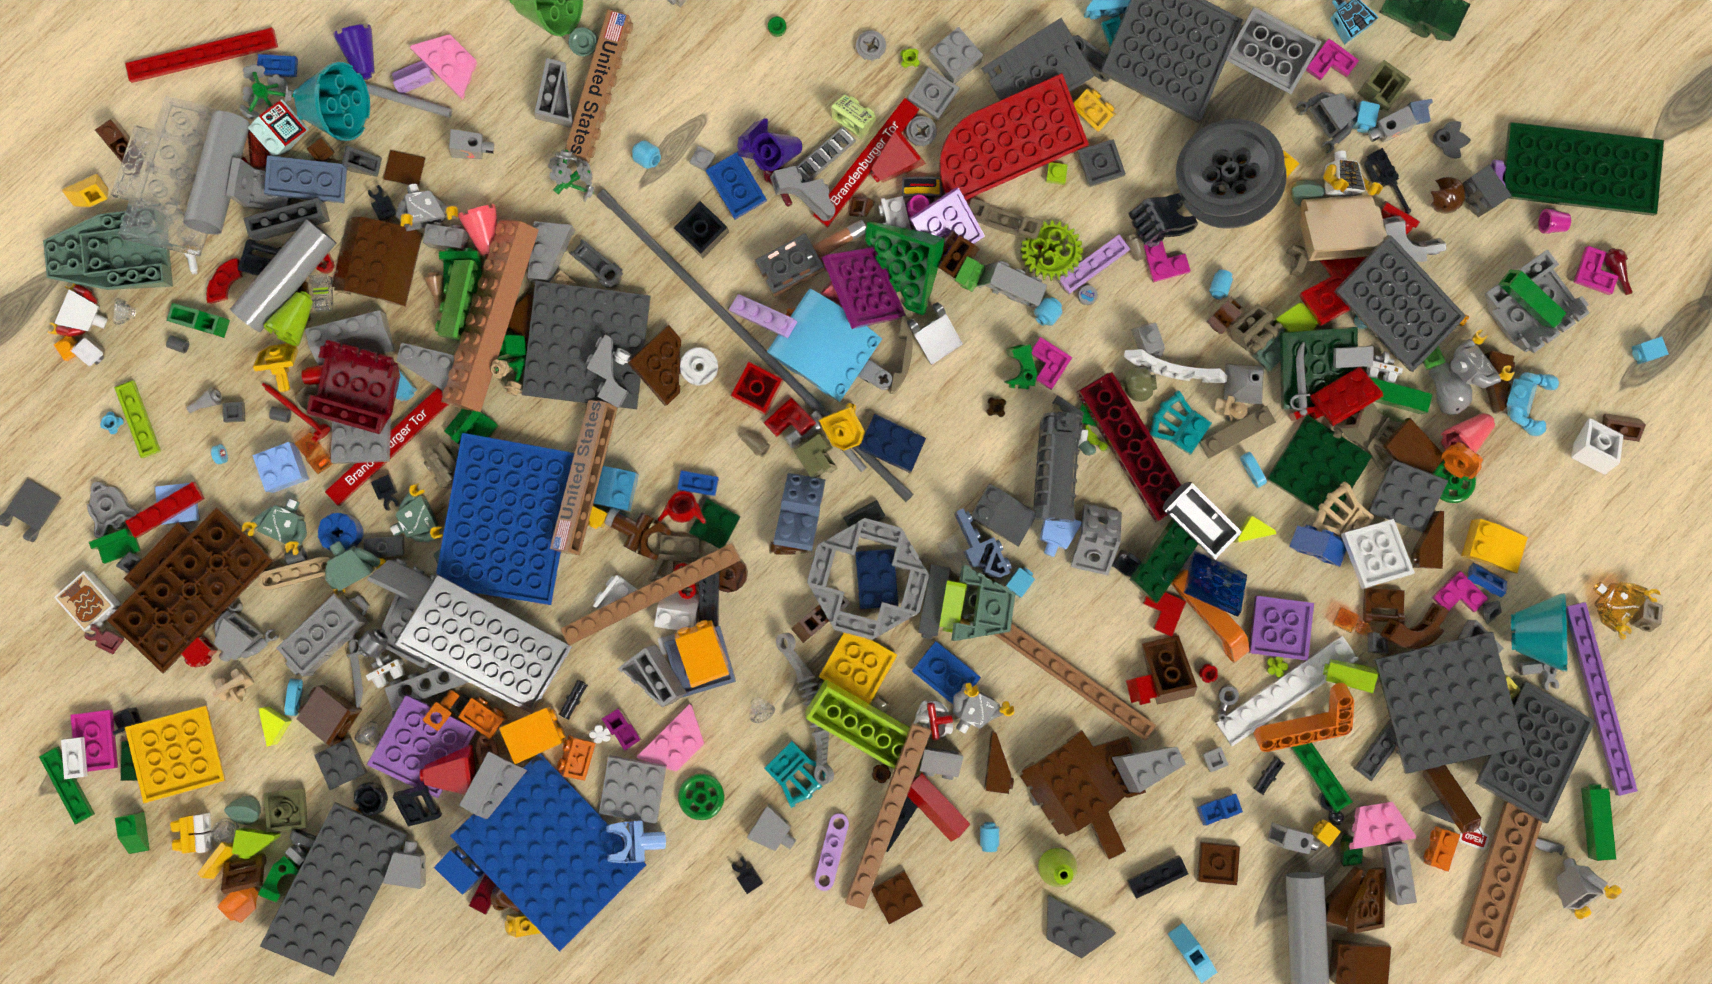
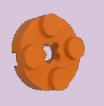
(1459, 452)

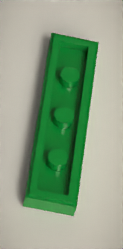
(1322, 776)
(68, 789)

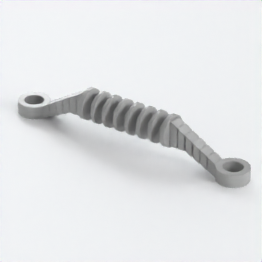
(805, 676)

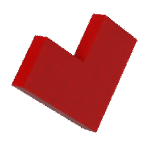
(789, 414)
(1170, 612)

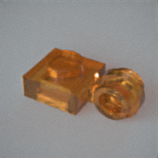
(1347, 621)

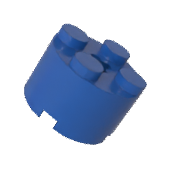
(331, 526)

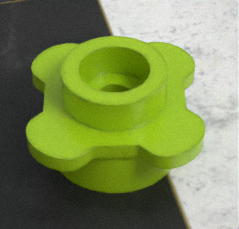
(913, 53)

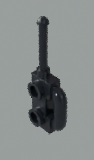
(1387, 173)

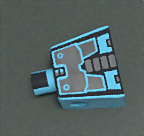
(1351, 18)

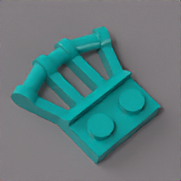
(1190, 430)
(786, 765)

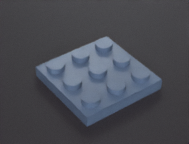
(680, 672)

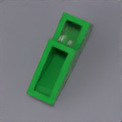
(198, 320)

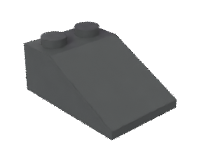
(1003, 515)

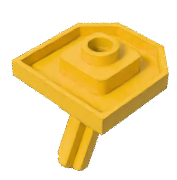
(278, 360)
(843, 428)

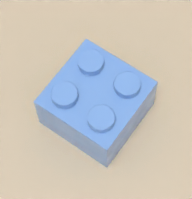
(280, 467)

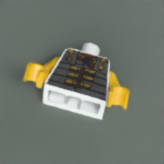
(1345, 178)

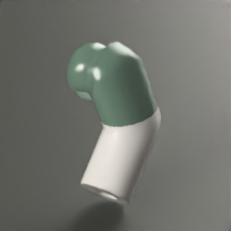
(1084, 445)

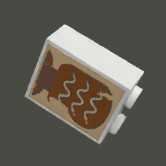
(88, 601)

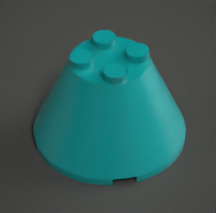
(334, 101)
(1542, 632)

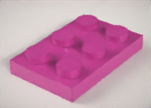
(98, 737)

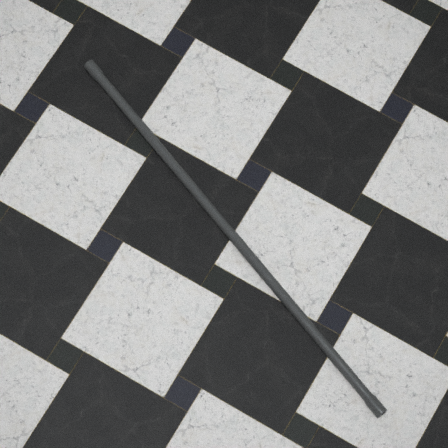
(612, 204)

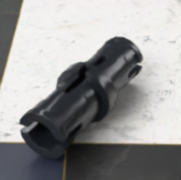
(578, 688)
(1269, 775)

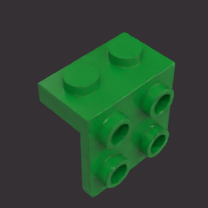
(450, 254)

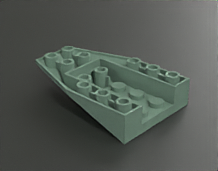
(100, 258)

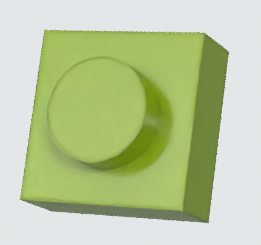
(1056, 173)

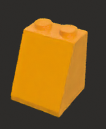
(701, 653)
(532, 734)

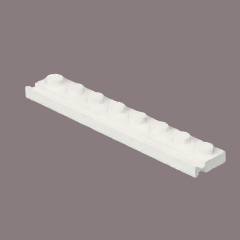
(1283, 692)

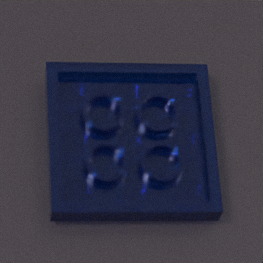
(1216, 583)

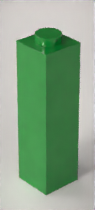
(1532, 298)
(1403, 397)
(1598, 822)

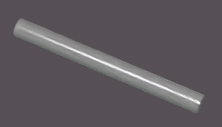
(408, 100)

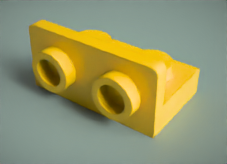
(1094, 109)

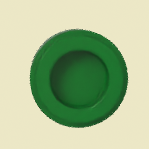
(777, 26)

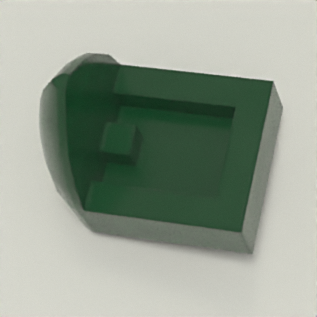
(1348, 856)

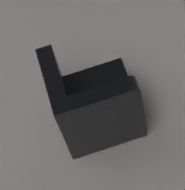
(1126, 563)
(126, 718)

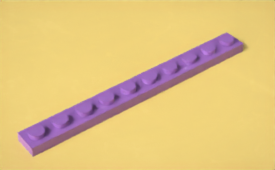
(1600, 699)

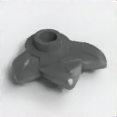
(1452, 139)

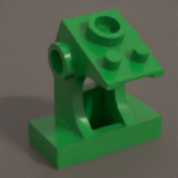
(1024, 356)
(269, 888)

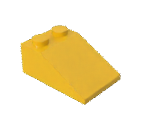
(1494, 545)

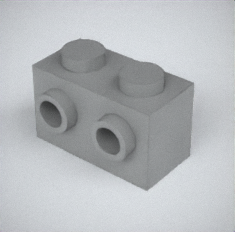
(443, 237)

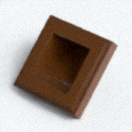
(861, 206)

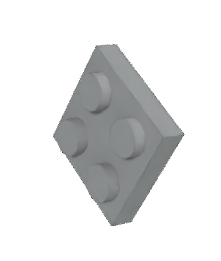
(933, 93)

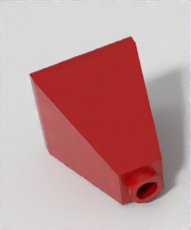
(896, 159)
(452, 771)

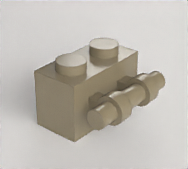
(1255, 329)
(1358, 425)
(442, 463)

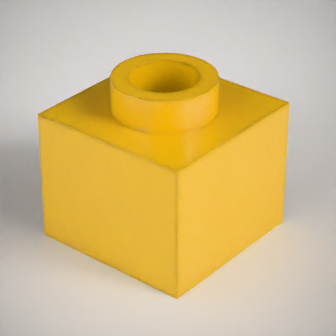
(597, 518)
(1325, 832)

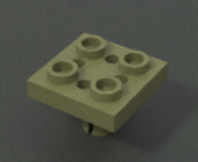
(279, 809)

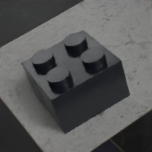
(701, 229)

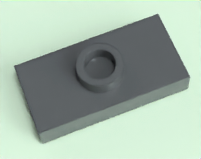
(385, 546)

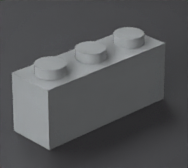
(1398, 873)

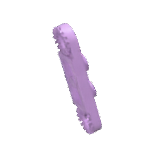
(831, 852)

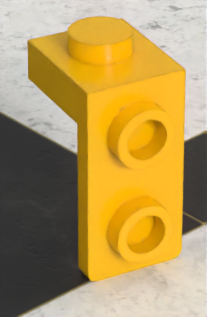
(519, 926)

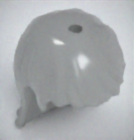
(1452, 392)

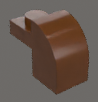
(1225, 315)

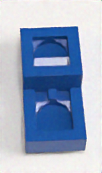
(1219, 809)

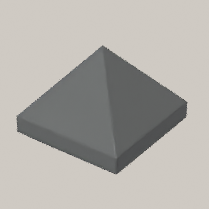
(128, 562)
(1491, 610)

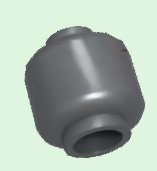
(373, 643)

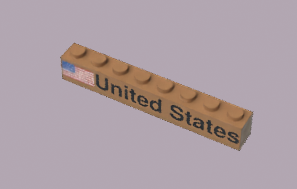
(598, 85)
(584, 477)

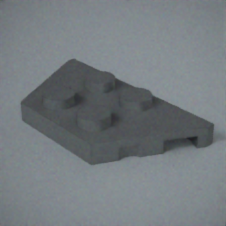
(1074, 929)

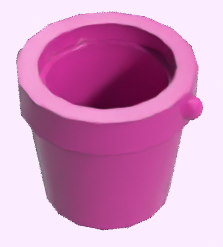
(916, 204)
(1554, 221)

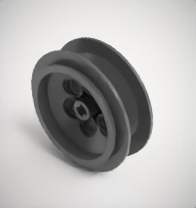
(1231, 143)

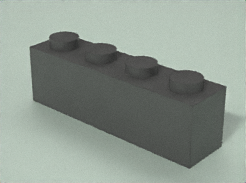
(286, 219)

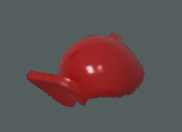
(682, 508)

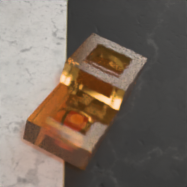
(314, 453)

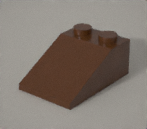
(1169, 669)
(1359, 963)

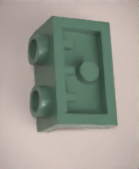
(1270, 355)

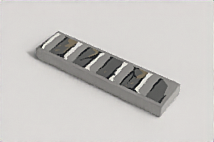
(825, 155)

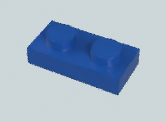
(278, 64)
(698, 483)
(1487, 580)

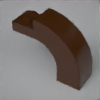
(1420, 635)

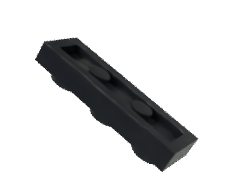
(1157, 877)

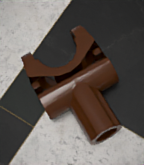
(638, 532)

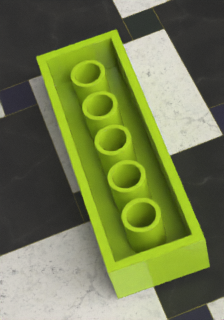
(857, 723)

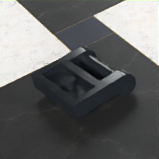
(252, 263)
(411, 807)

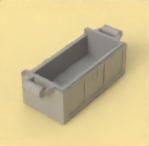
(323, 634)

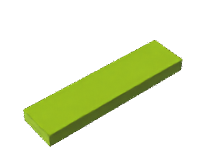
(137, 419)

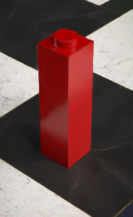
(937, 808)

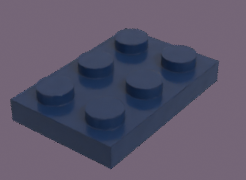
(892, 443)
(876, 578)

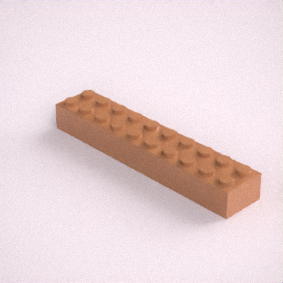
(489, 315)

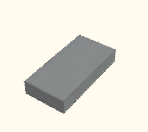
(1353, 356)

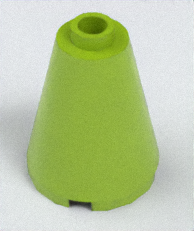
(291, 319)
(1057, 867)

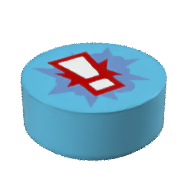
(219, 454)

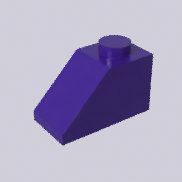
(746, 139)

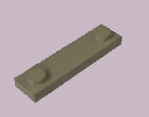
(1237, 432)

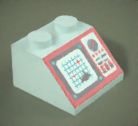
(278, 128)

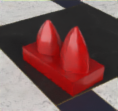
(1389, 210)

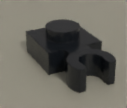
(383, 205)
(384, 489)
(748, 878)

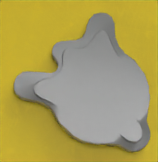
(107, 508)

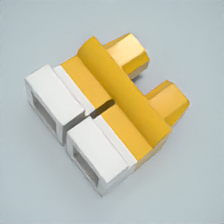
(192, 833)

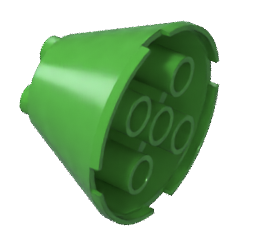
(553, 16)

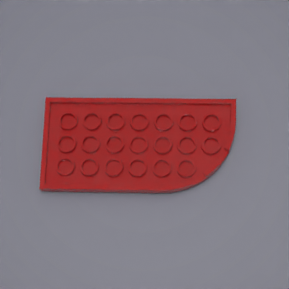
(1011, 138)

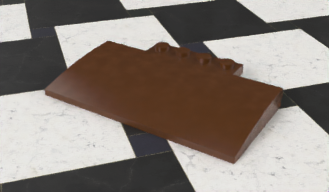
(187, 586)

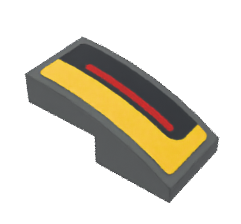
(927, 186)

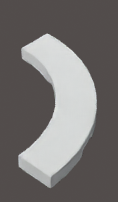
(1160, 367)

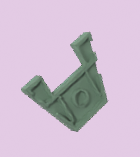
(992, 607)

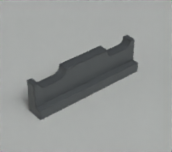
(1066, 406)
(1549, 846)

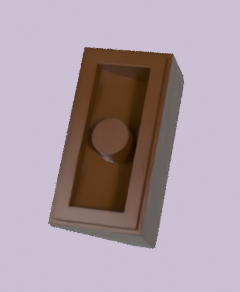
(1629, 427)

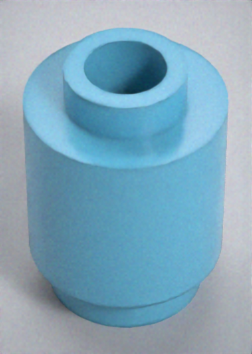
(1221, 284)
(989, 837)

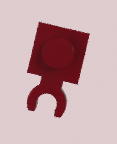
(106, 640)

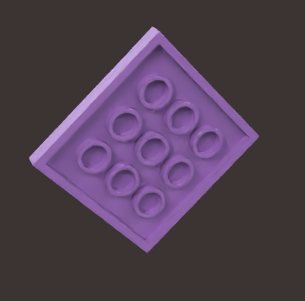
(412, 743)

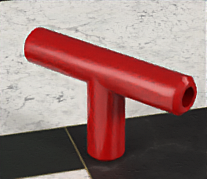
(935, 721)

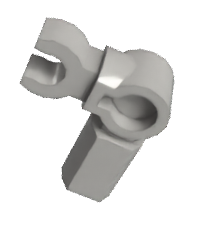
(795, 438)
(1537, 667)

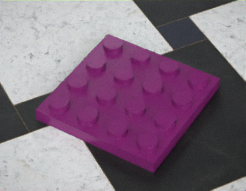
(863, 287)

